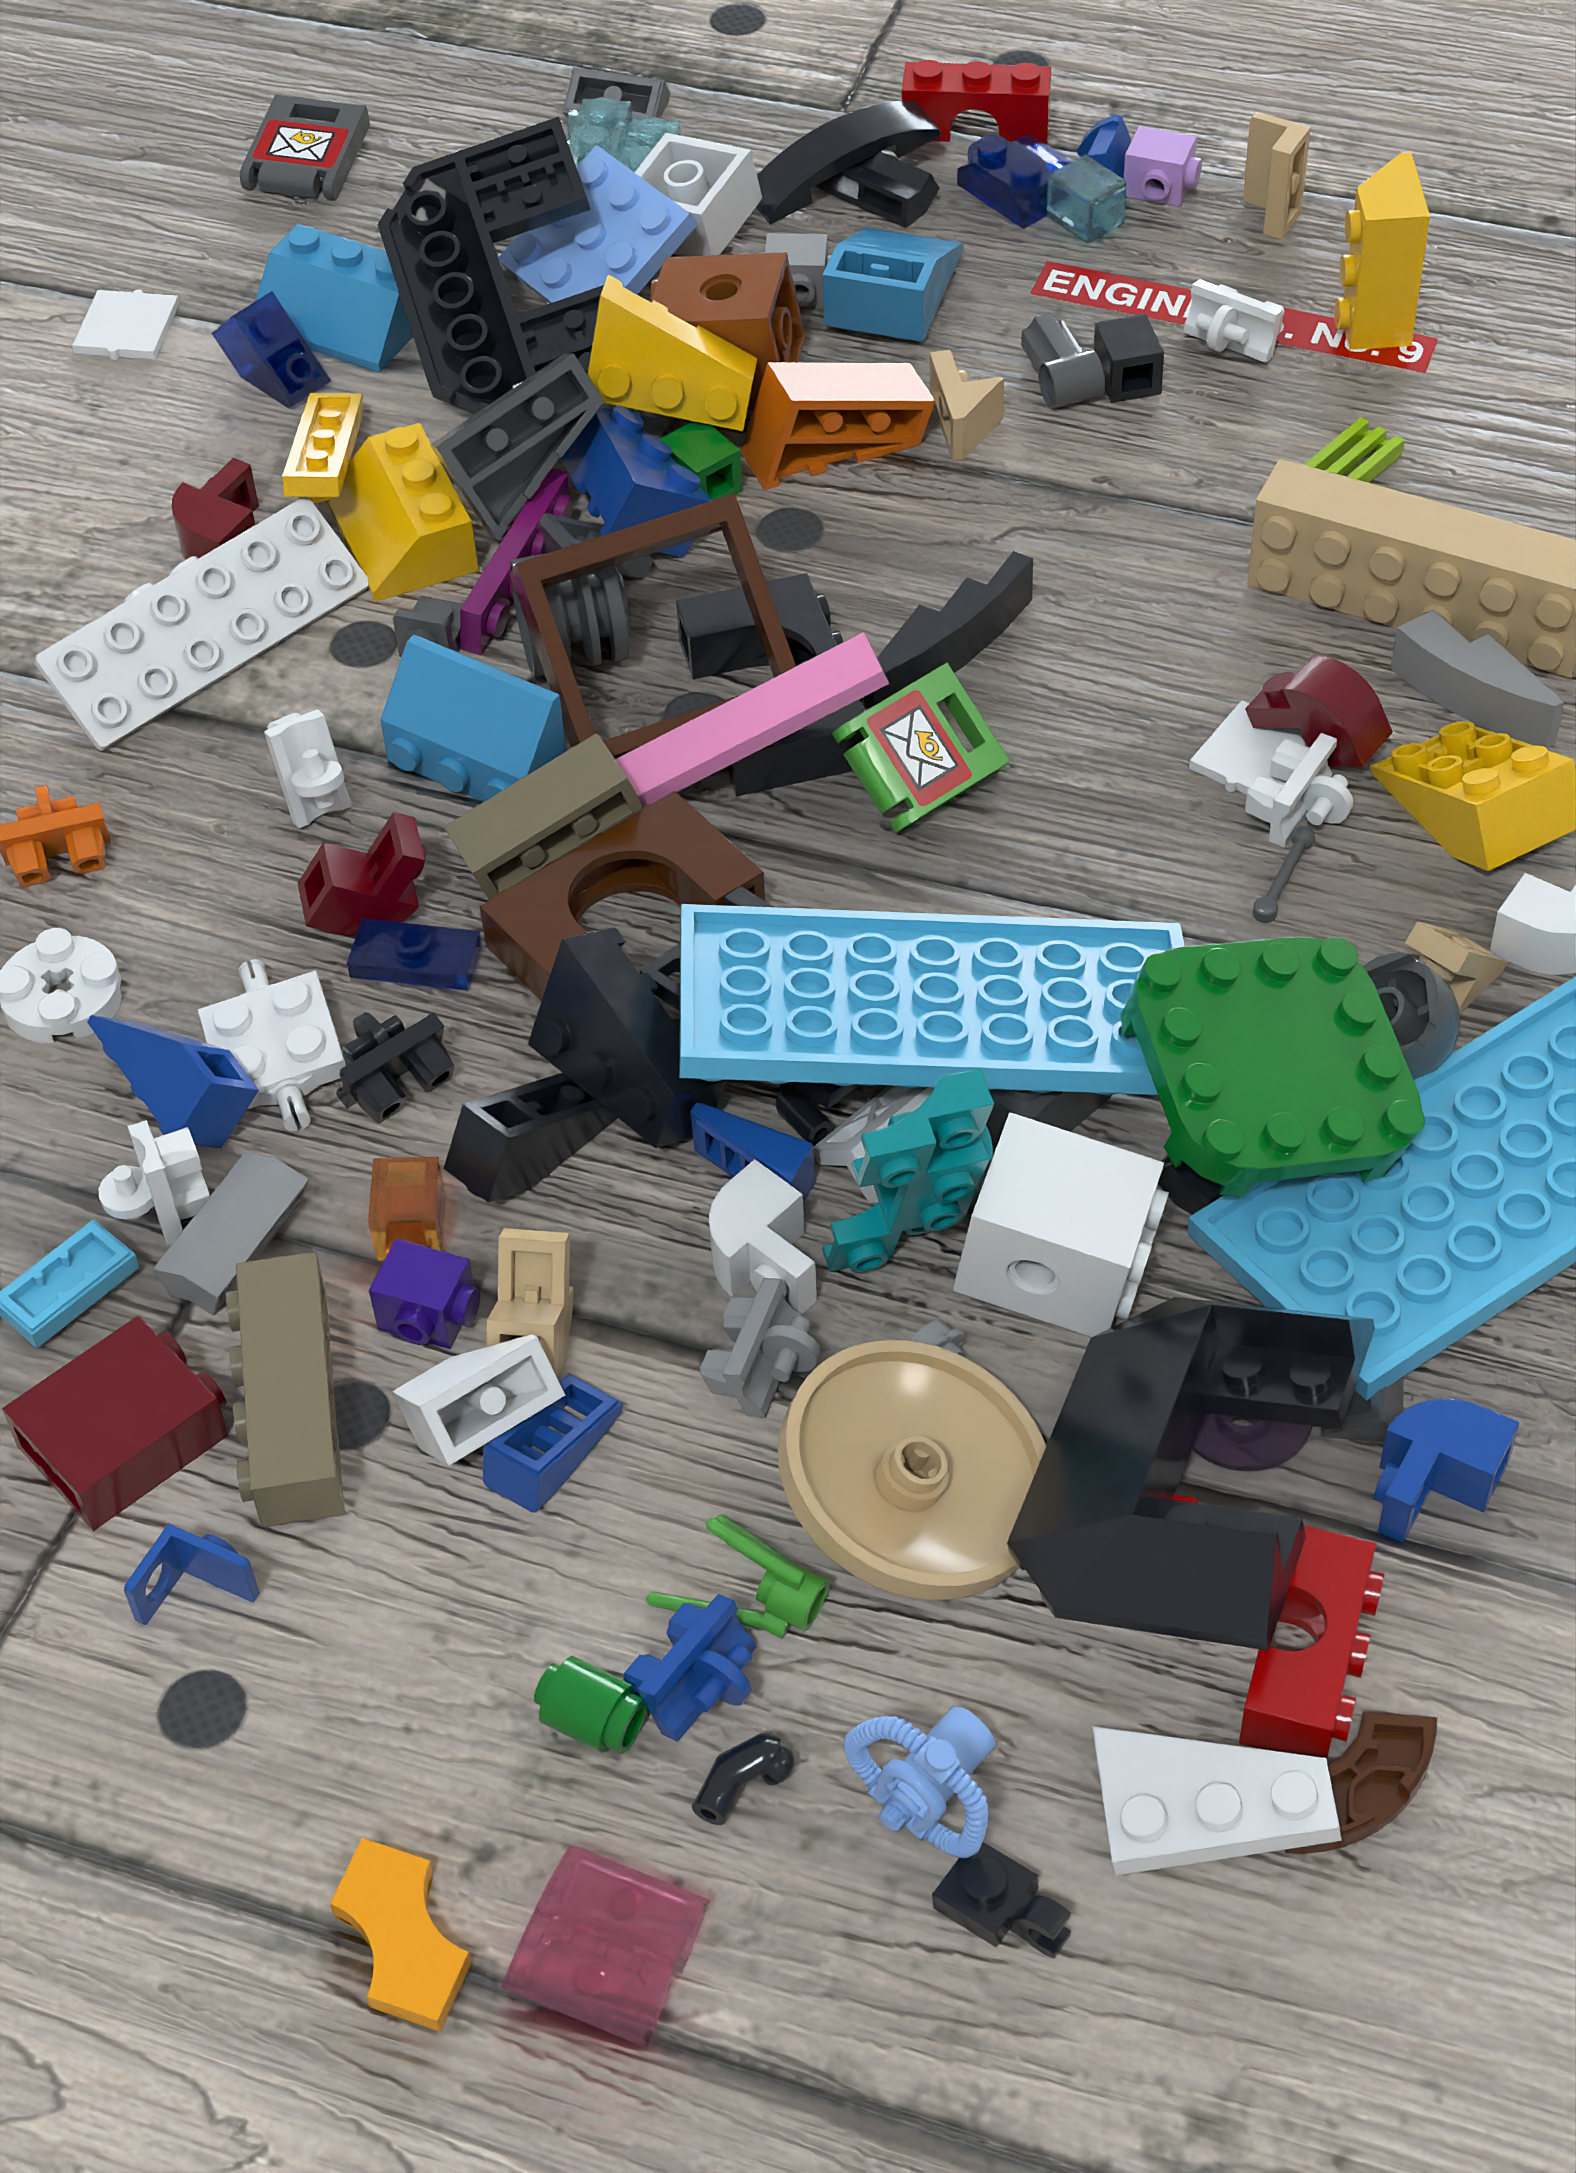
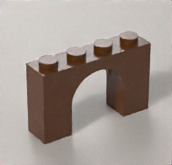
(656, 851)

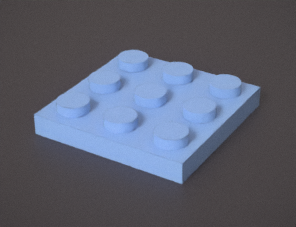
(620, 236)

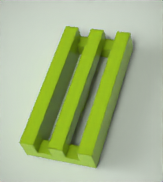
(1353, 445)

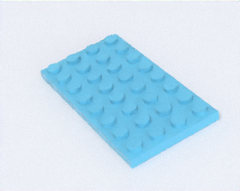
(912, 998)
(1452, 1227)

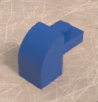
(1443, 1449)

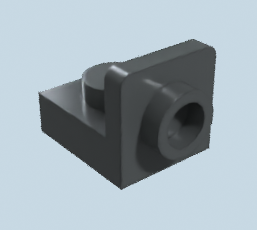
(430, 619)

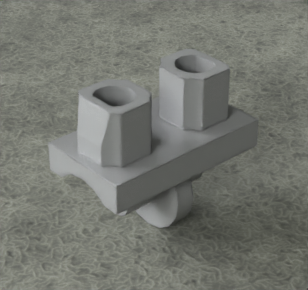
(768, 1347)

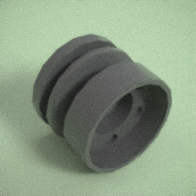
(584, 613)

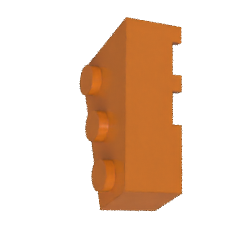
(832, 413)

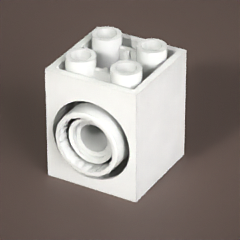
(1061, 1227)

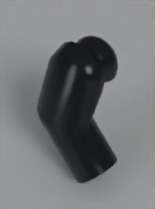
(737, 1766)

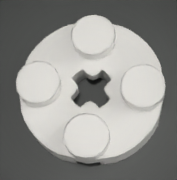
(51, 961)

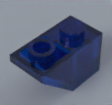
(271, 352)

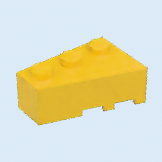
(666, 365)

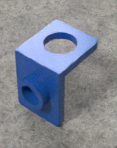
(182, 1552)

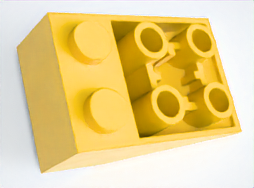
(1483, 792)

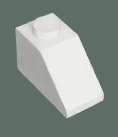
(477, 1397)

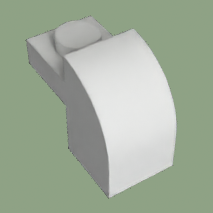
(1537, 927)
(753, 1235)

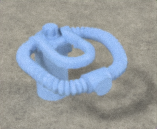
(932, 1772)

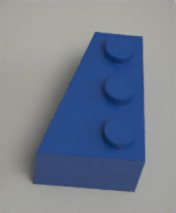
(629, 473)

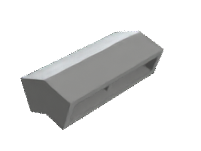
(230, 1230)

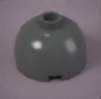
(1418, 1008)

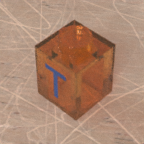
(406, 1203)

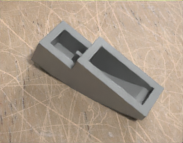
(1476, 680)

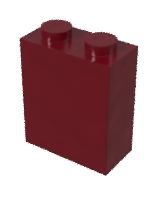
(117, 1421)

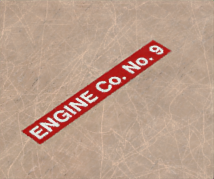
(1173, 305)

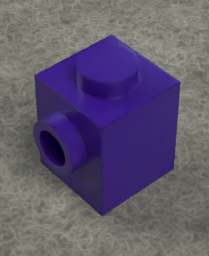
(424, 1294)

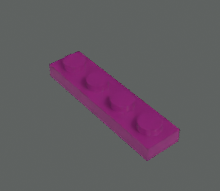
(489, 602)

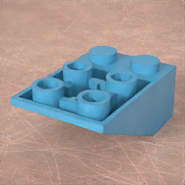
(887, 282)

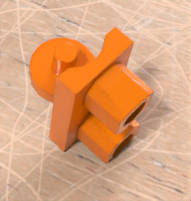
(53, 830)

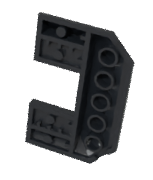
(452, 276)
(1101, 1506)

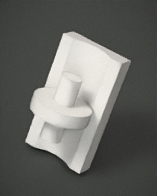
(1233, 321)
(307, 766)
(1307, 793)
(165, 1180)

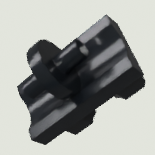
(384, 1054)

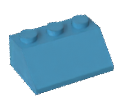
(338, 296)
(468, 721)

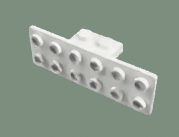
(201, 622)

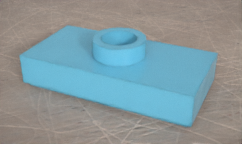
(66, 1283)

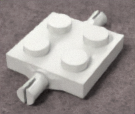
(279, 1038)

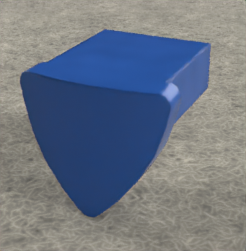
(1107, 144)

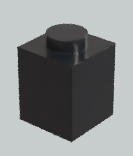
(1129, 357)

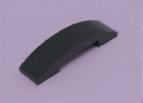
(836, 147)

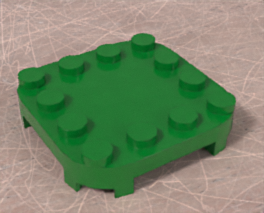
(1273, 1061)

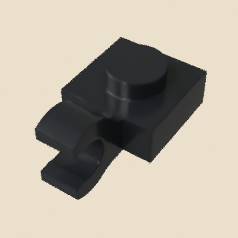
(997, 1895)

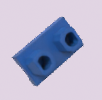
(698, 1670)

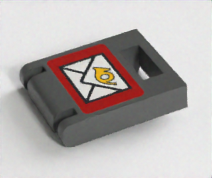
(302, 143)

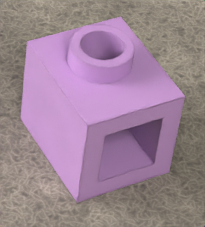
(1161, 166)

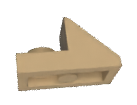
(963, 407)
(1457, 959)

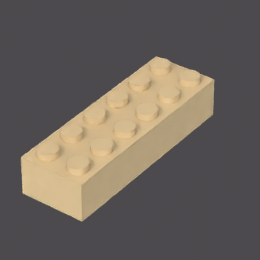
(1405, 555)

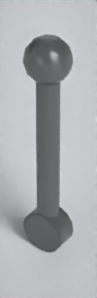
(1266, 907)

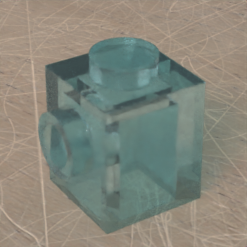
(1086, 199)

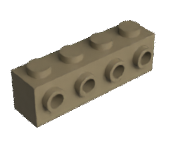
(287, 1390)

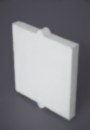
(126, 324)
(1240, 752)

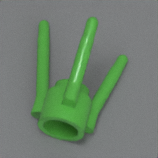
(787, 1589)

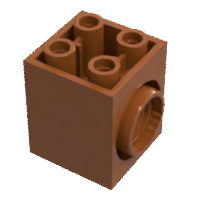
(739, 299)

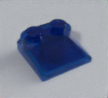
(1011, 176)

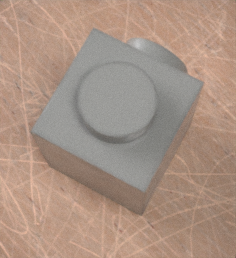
(807, 261)

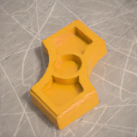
(414, 1964)

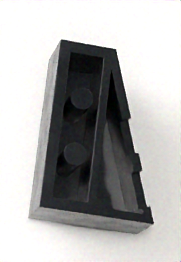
(617, 1039)

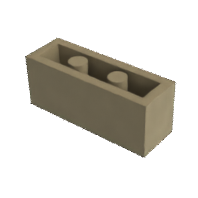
(544, 816)

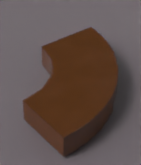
(1378, 1775)

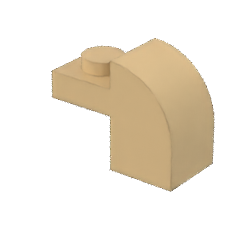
(533, 1291)

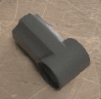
(1063, 369)

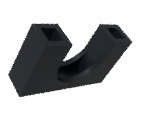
(722, 638)

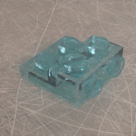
(613, 129)

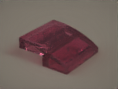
(606, 1944)

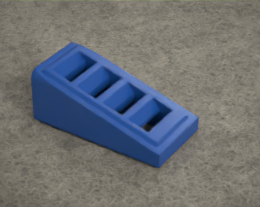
(736, 1142)
(531, 1477)

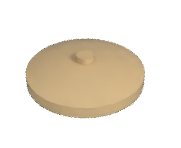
(909, 1467)

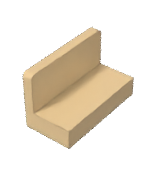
(1276, 170)

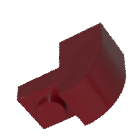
(216, 511)
(1325, 700)
(354, 885)

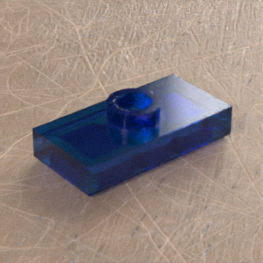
(414, 954)

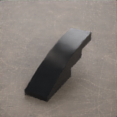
(959, 631)

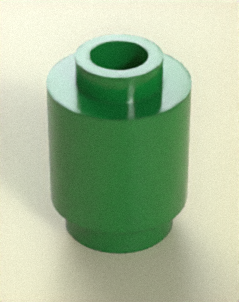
(590, 1705)

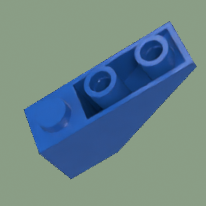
(179, 1078)

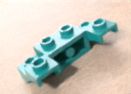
(921, 1171)

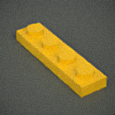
(323, 446)

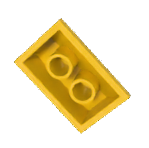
(1384, 258)
(403, 515)

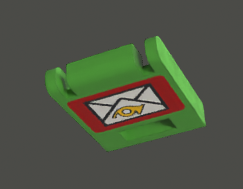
(914, 750)

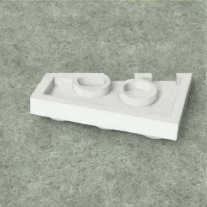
(1207, 1800)

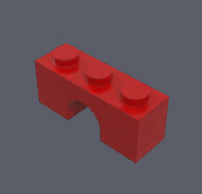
(1011, 94)
(1298, 1695)

